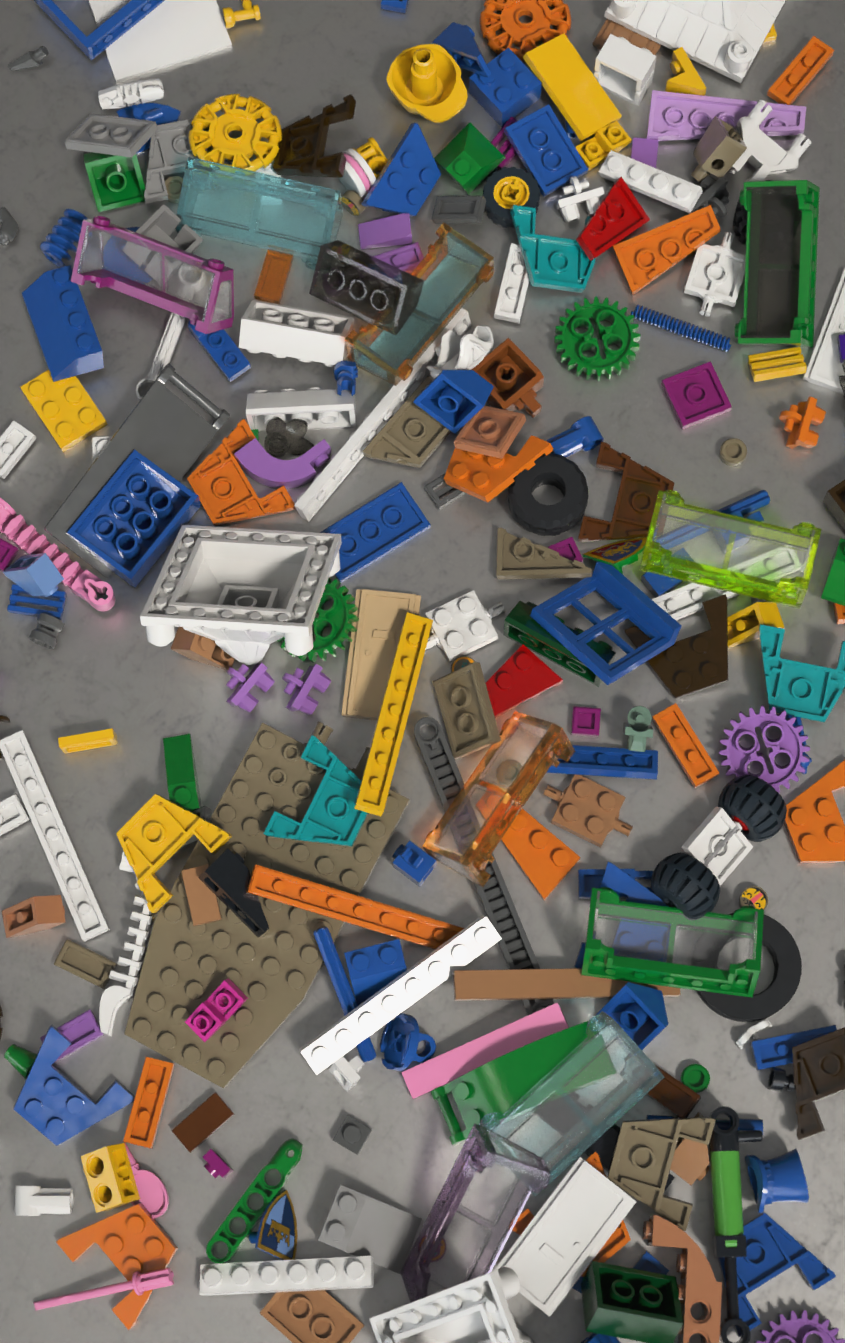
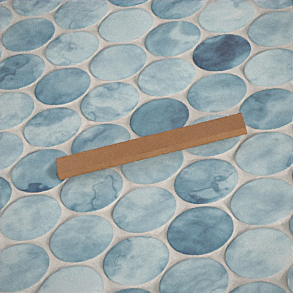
(539, 984)

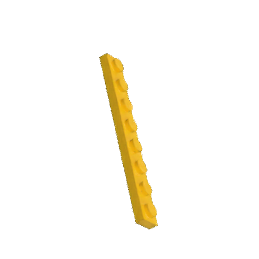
(393, 715)

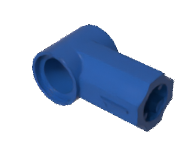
(581, 436)

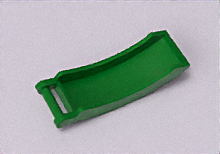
(504, 1080)

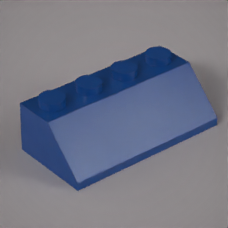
(63, 325)

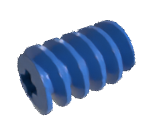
(63, 237)

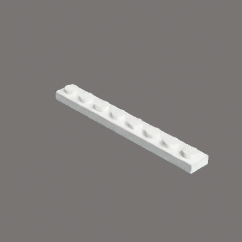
(53, 836)
(400, 994)

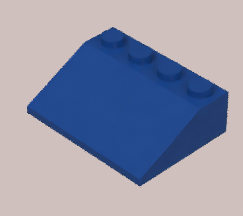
(135, 518)

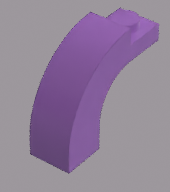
(277, 472)

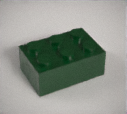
(631, 1303)

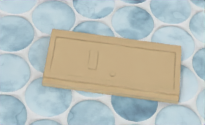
(374, 649)

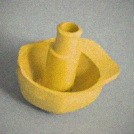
(428, 82)

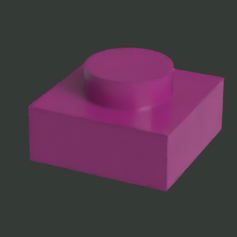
(216, 1165)

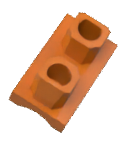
(798, 421)

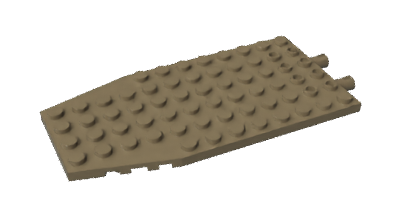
(280, 966)

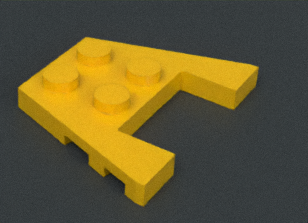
(156, 836)

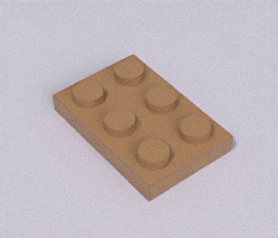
(311, 1317)

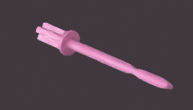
(139, 1283)

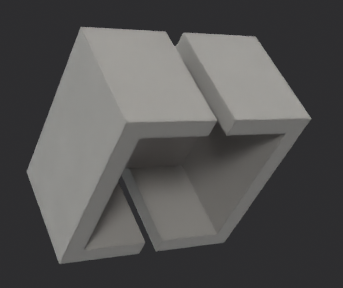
(162, 225)

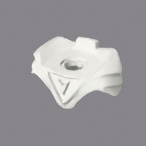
(462, 352)

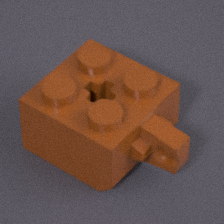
(525, 379)

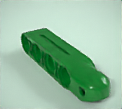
(242, 1209)

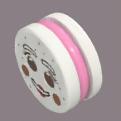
(357, 173)

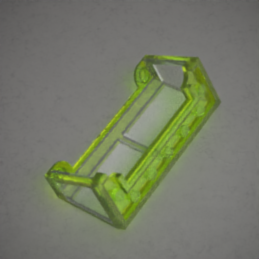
(730, 551)

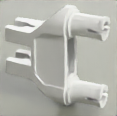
(762, 150)

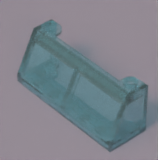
(259, 209)

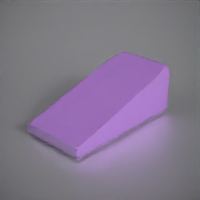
(386, 232)

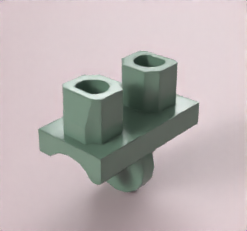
(638, 728)

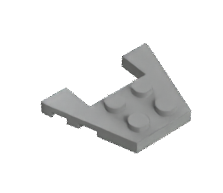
(168, 156)

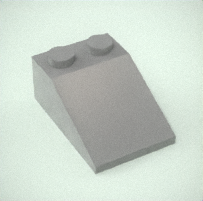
(370, 1229)

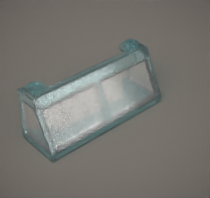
(579, 1097)

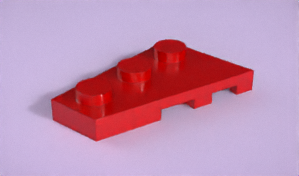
(612, 221)
(519, 680)

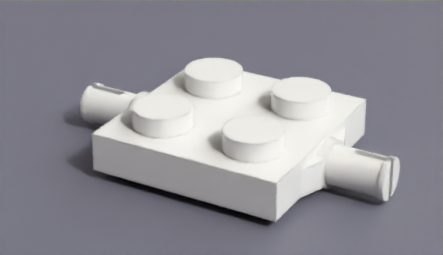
(716, 274)
(462, 625)

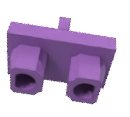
(257, 677)
(312, 679)

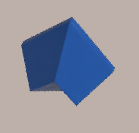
(638, 1012)

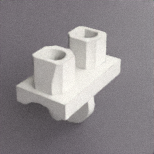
(568, 205)

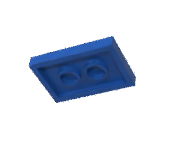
(545, 150)

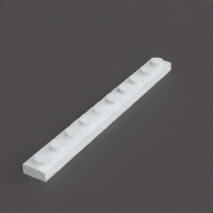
(352, 452)

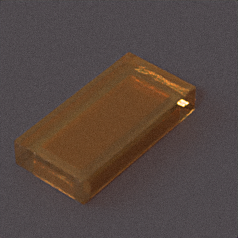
(273, 277)

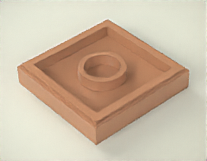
(490, 431)

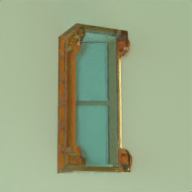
(450, 277)

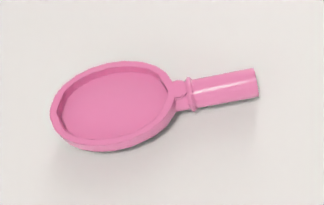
(150, 1189)

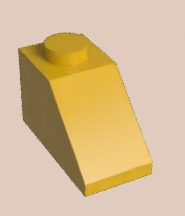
(744, 624)

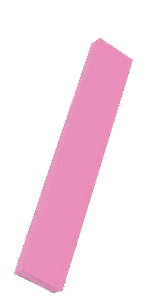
(482, 1050)

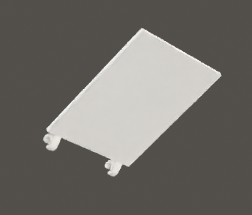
(164, 37)

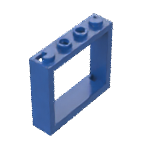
(105, 33)

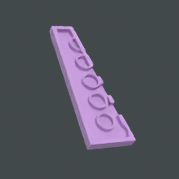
(689, 115)

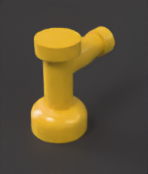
(249, 12)

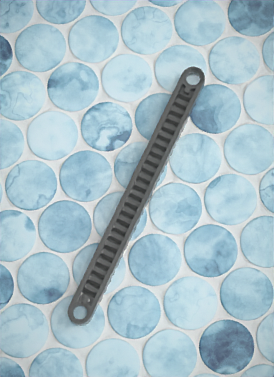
(494, 894)

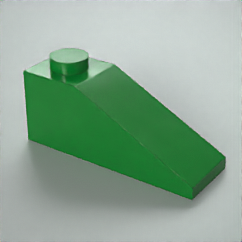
(181, 772)

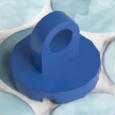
(401, 1041)

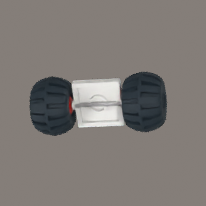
(693, 880)

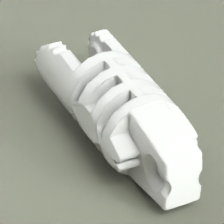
(131, 94)

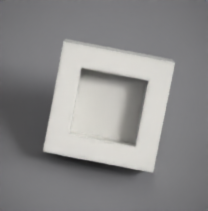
(346, 1072)

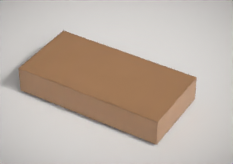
(201, 900)

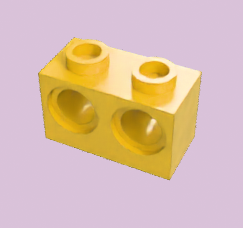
(110, 1177)

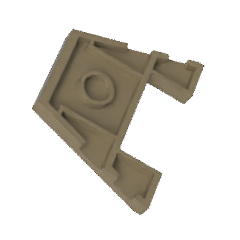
(645, 1158)

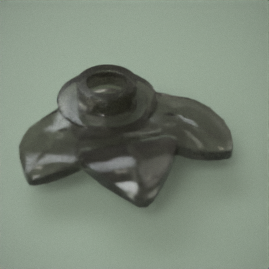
(286, 437)

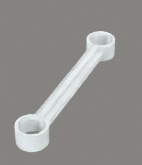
(164, 351)

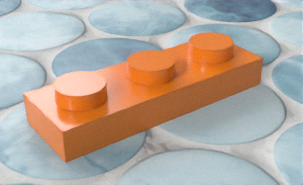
(800, 72)
(685, 745)
(149, 1102)

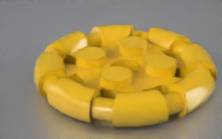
(240, 148)

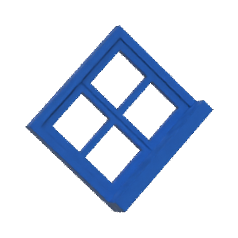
(631, 604)

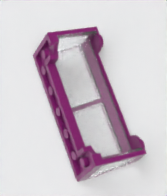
(155, 274)

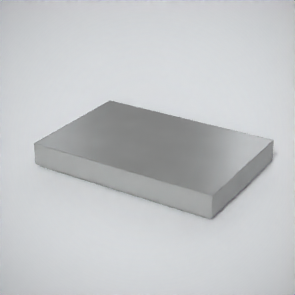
(111, 135)

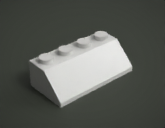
(295, 333)
(316, 406)

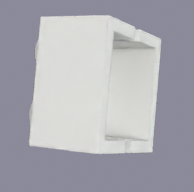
(624, 69)

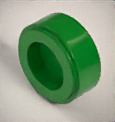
(695, 1077)

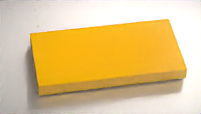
(572, 86)

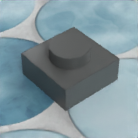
(352, 1135)

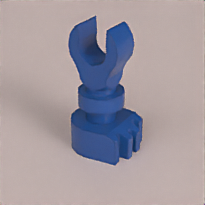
(345, 375)

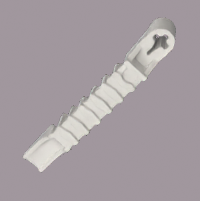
(115, 995)

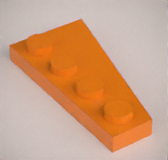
(661, 248)
(538, 853)

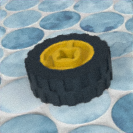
(506, 189)

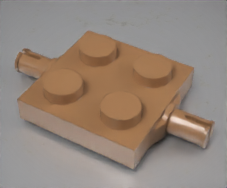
(588, 810)

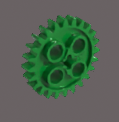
(574, 344)
(338, 617)

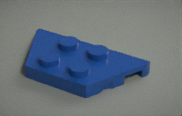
(405, 177)

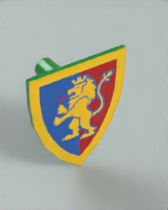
(618, 553)

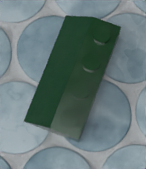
(525, 630)

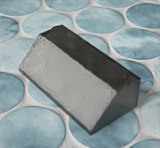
(365, 286)

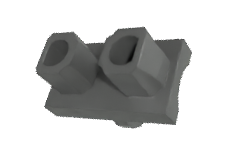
(713, 194)

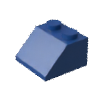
(454, 397)
(374, 968)

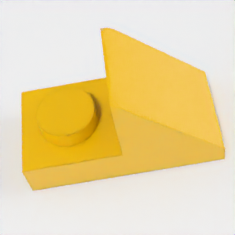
(686, 76)

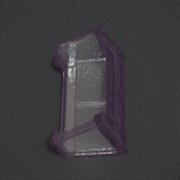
(473, 1213)

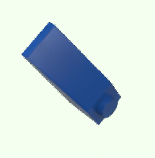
(461, 45)

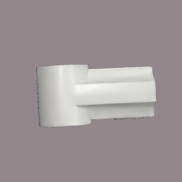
(39, 1200)

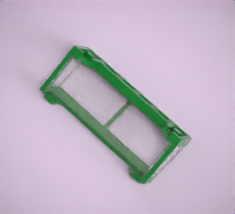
(670, 949)

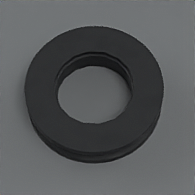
(780, 990)

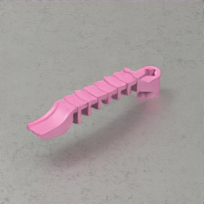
(79, 581)

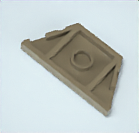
(409, 435)

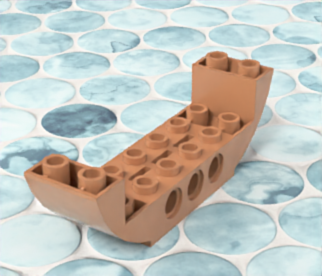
(697, 1280)

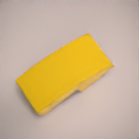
(608, 138)

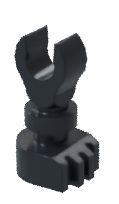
(779, 1080)

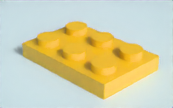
(64, 409)

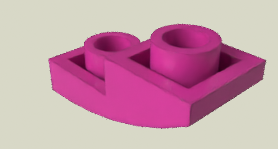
(216, 1010)

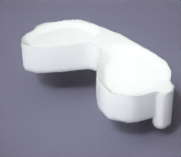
(752, 1032)

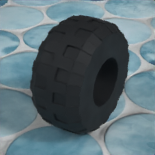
(549, 519)

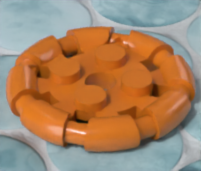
(523, 34)

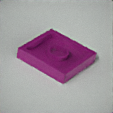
(696, 395)

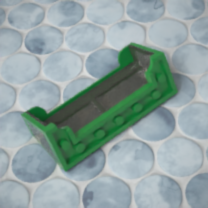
(779, 263)

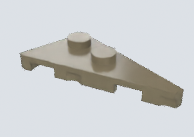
(525, 560)

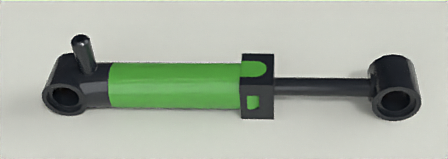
(727, 1210)

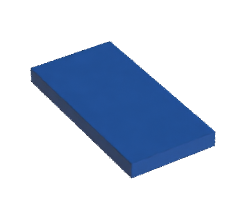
(377, 530)

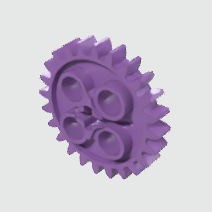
(789, 742)
(798, 1329)

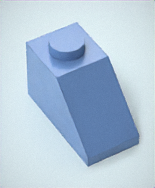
(35, 574)

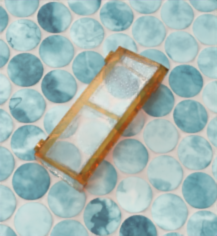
(496, 795)

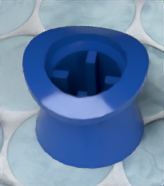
(777, 1179)

